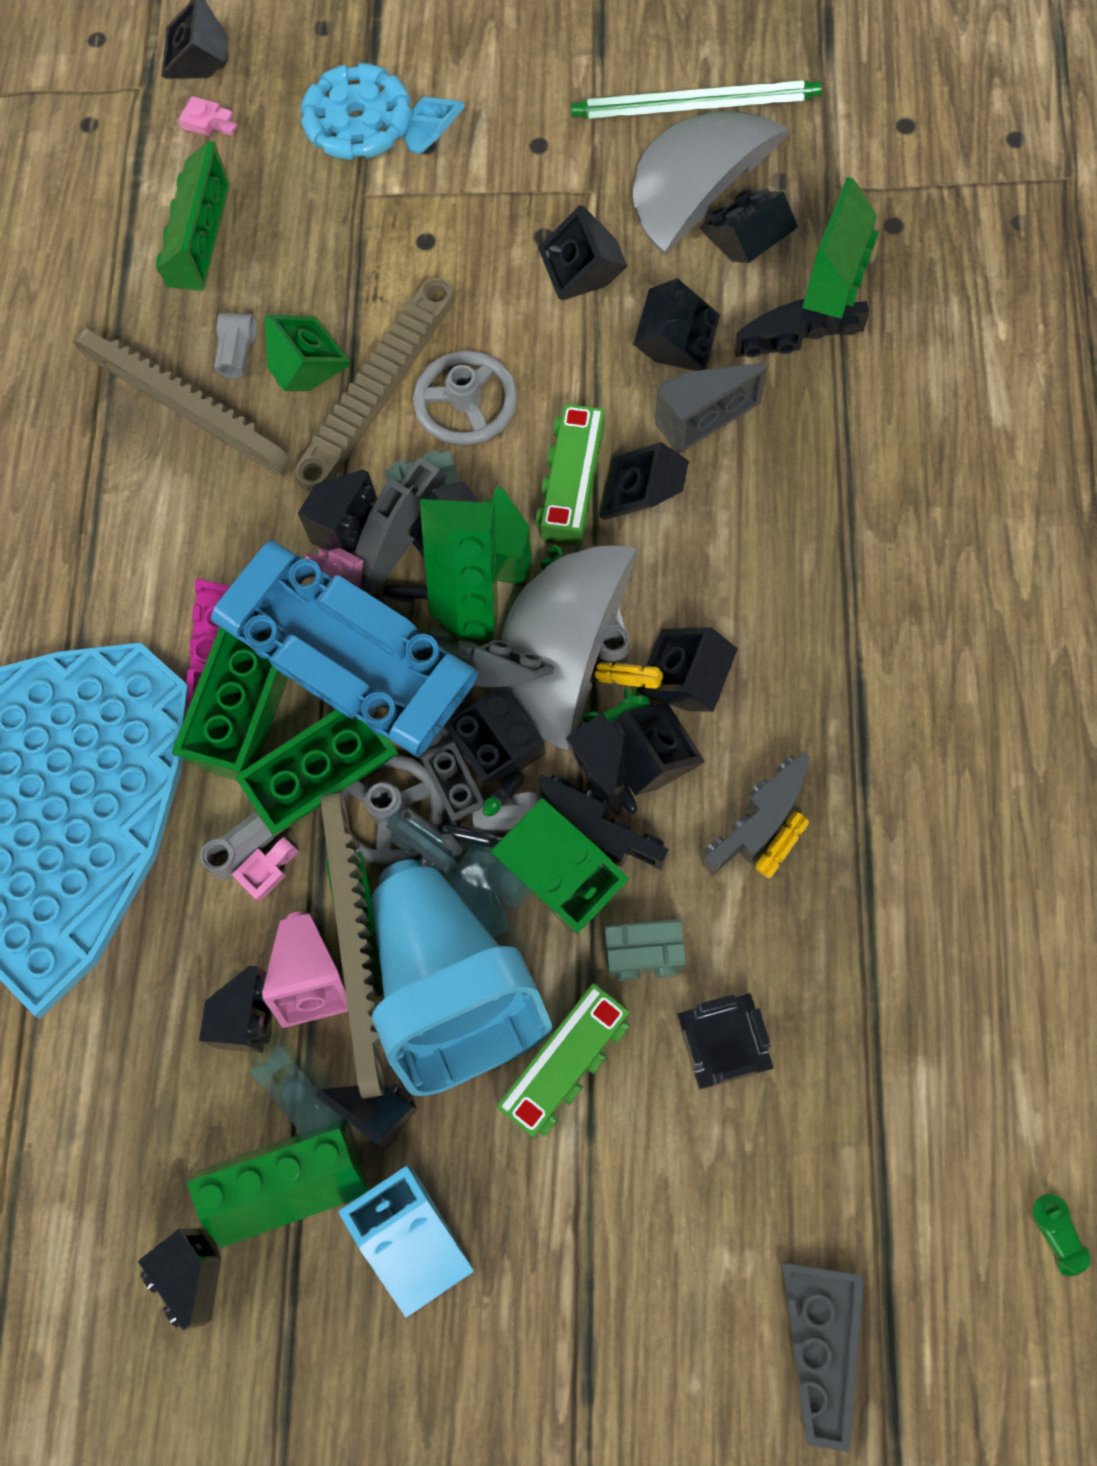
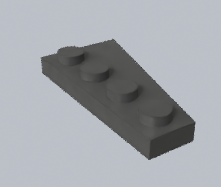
(825, 1334)

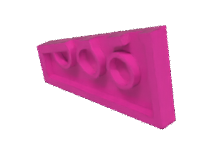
(204, 630)

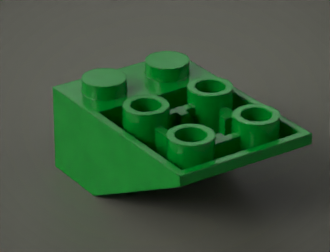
(559, 866)

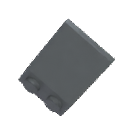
(706, 401)

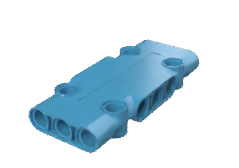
(344, 647)

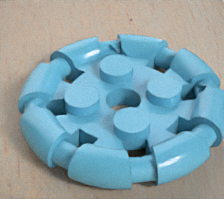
(355, 134)

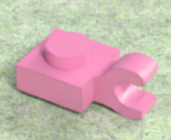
(204, 116)
(339, 563)
(262, 872)

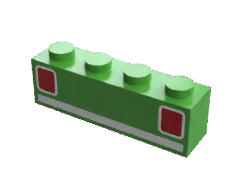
(572, 474)
(563, 1062)

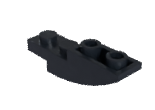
(788, 324)
(588, 815)

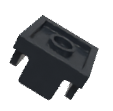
(725, 1040)

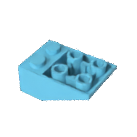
(406, 1240)

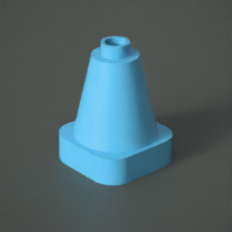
(448, 988)

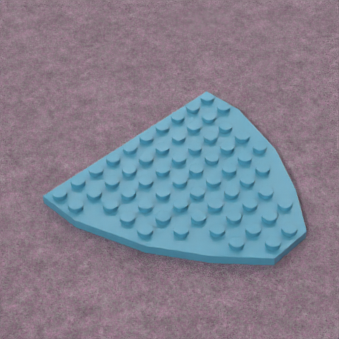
(79, 806)

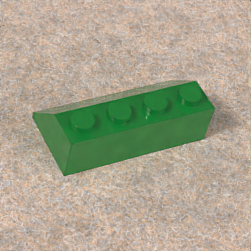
(194, 220)
(842, 253)
(461, 566)
(230, 708)
(311, 765)
(278, 1184)

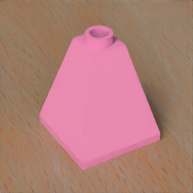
(301, 975)

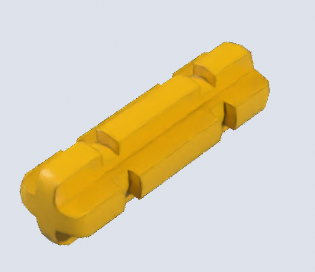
(629, 674)
(782, 844)

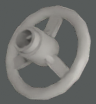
(464, 395)
(387, 793)

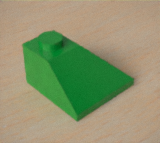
(301, 352)

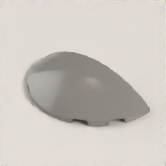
(693, 166)
(564, 622)

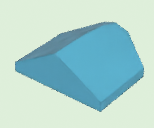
(429, 121)

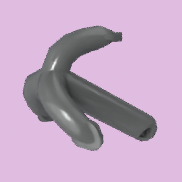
(445, 842)

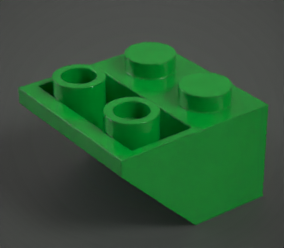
(512, 540)

